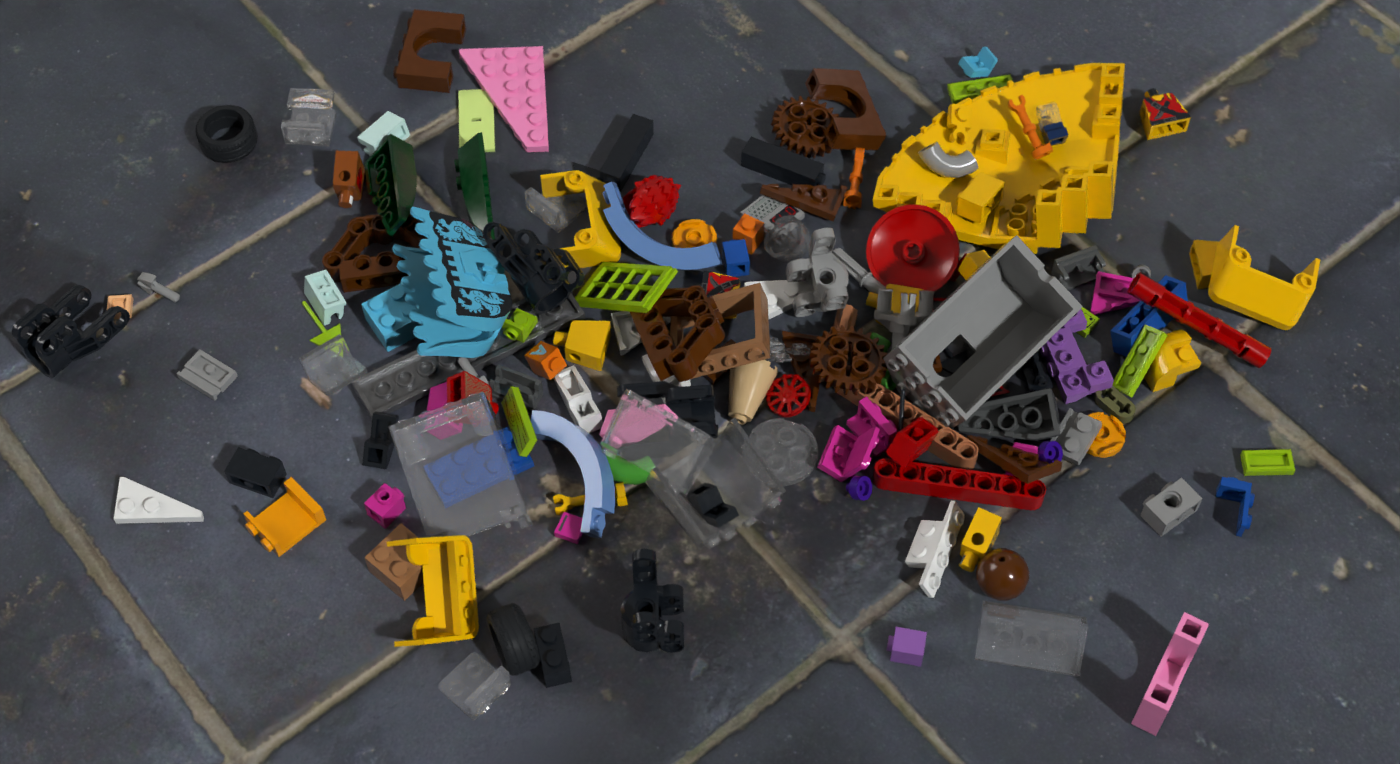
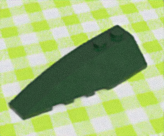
(392, 181)
(475, 181)

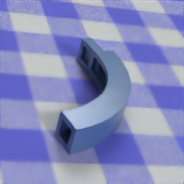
(692, 258)
(592, 462)

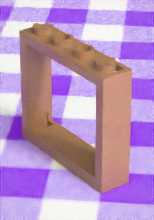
(737, 354)

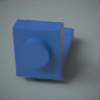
(1238, 491)

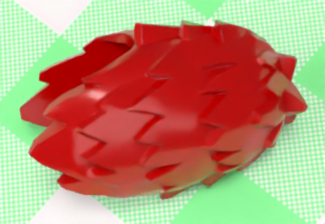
(652, 200)

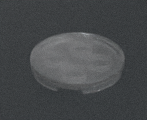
(786, 448)

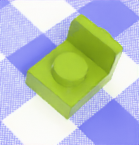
(519, 325)

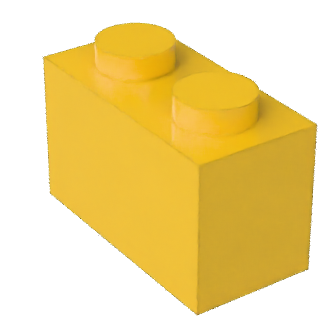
(980, 197)

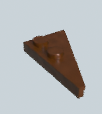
(809, 198)
(801, 364)
(1016, 461)

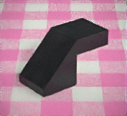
(380, 444)
(710, 505)

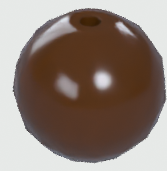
(1002, 574)

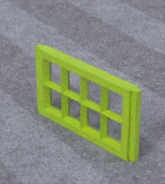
(665, 274)

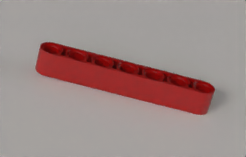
(969, 479)

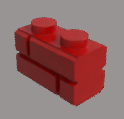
(912, 441)

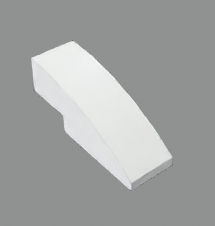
(578, 399)

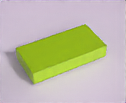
(1267, 462)

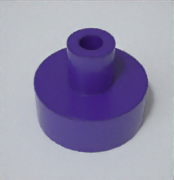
(1049, 451)
(859, 488)

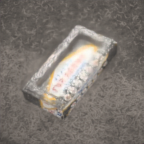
(310, 98)

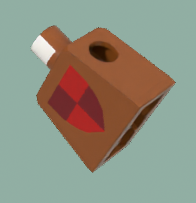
(348, 177)

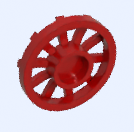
(788, 395)

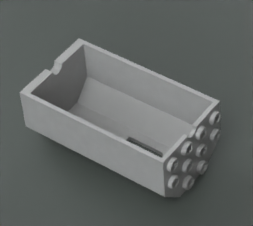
(1002, 315)

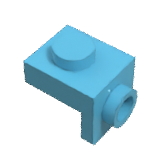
(979, 65)

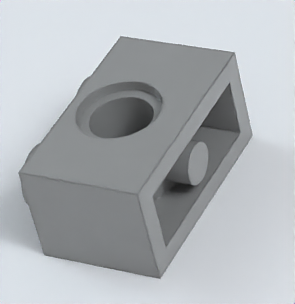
(1164, 518)

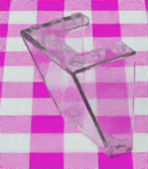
(460, 469)

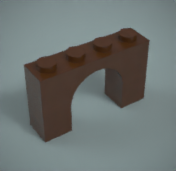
(423, 29)
(849, 89)

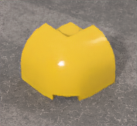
(1172, 359)

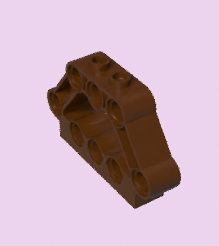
(362, 271)
(696, 345)

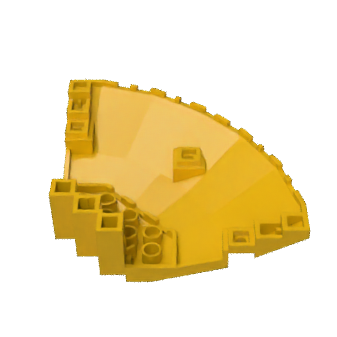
(1041, 194)

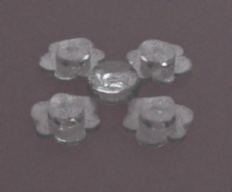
(778, 350)

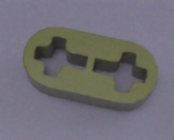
(1115, 403)

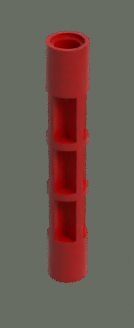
(1185, 312)

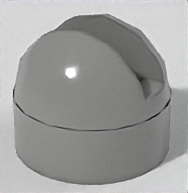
(1139, 268)

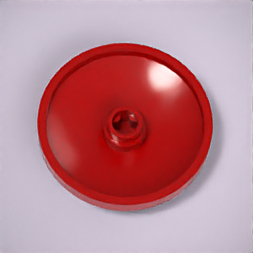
(913, 248)

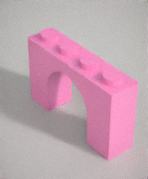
(1169, 674)

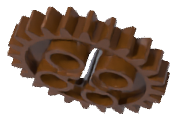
(803, 126)
(866, 356)

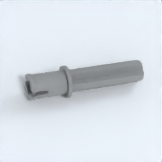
(864, 278)

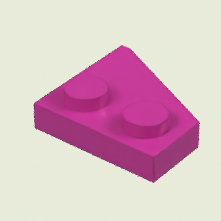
(1111, 293)

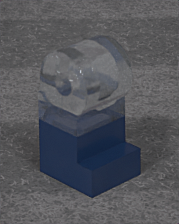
(1051, 124)

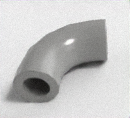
(946, 164)

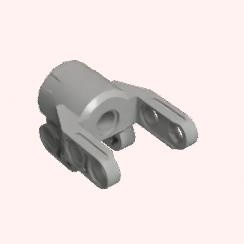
(818, 265)

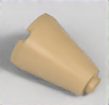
(748, 388)

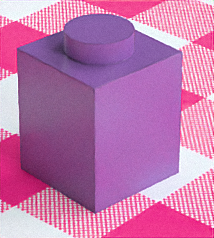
(907, 646)

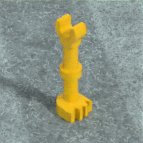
(570, 502)

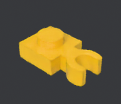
(960, 120)

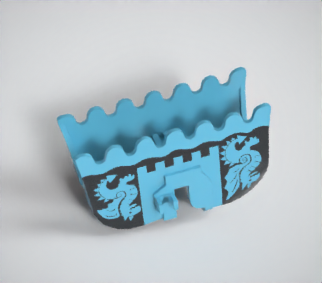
(454, 286)

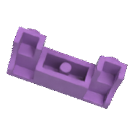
(1068, 365)

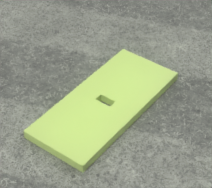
(476, 106)

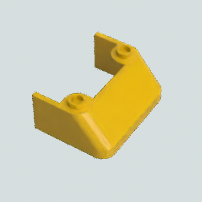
(594, 243)
(1255, 292)
(447, 589)

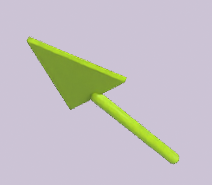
(327, 334)

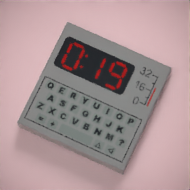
(769, 210)

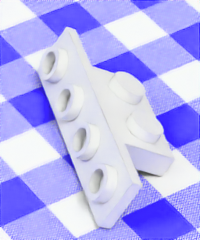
(933, 547)

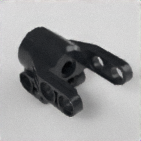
(535, 268)
(57, 340)
(689, 403)
(647, 603)

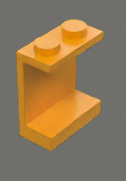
(286, 519)

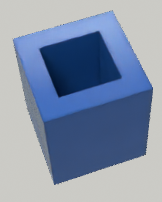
(735, 258)

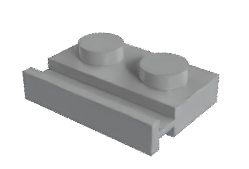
(207, 374)
(1077, 435)

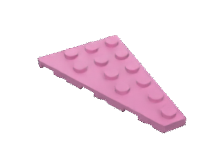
(516, 88)

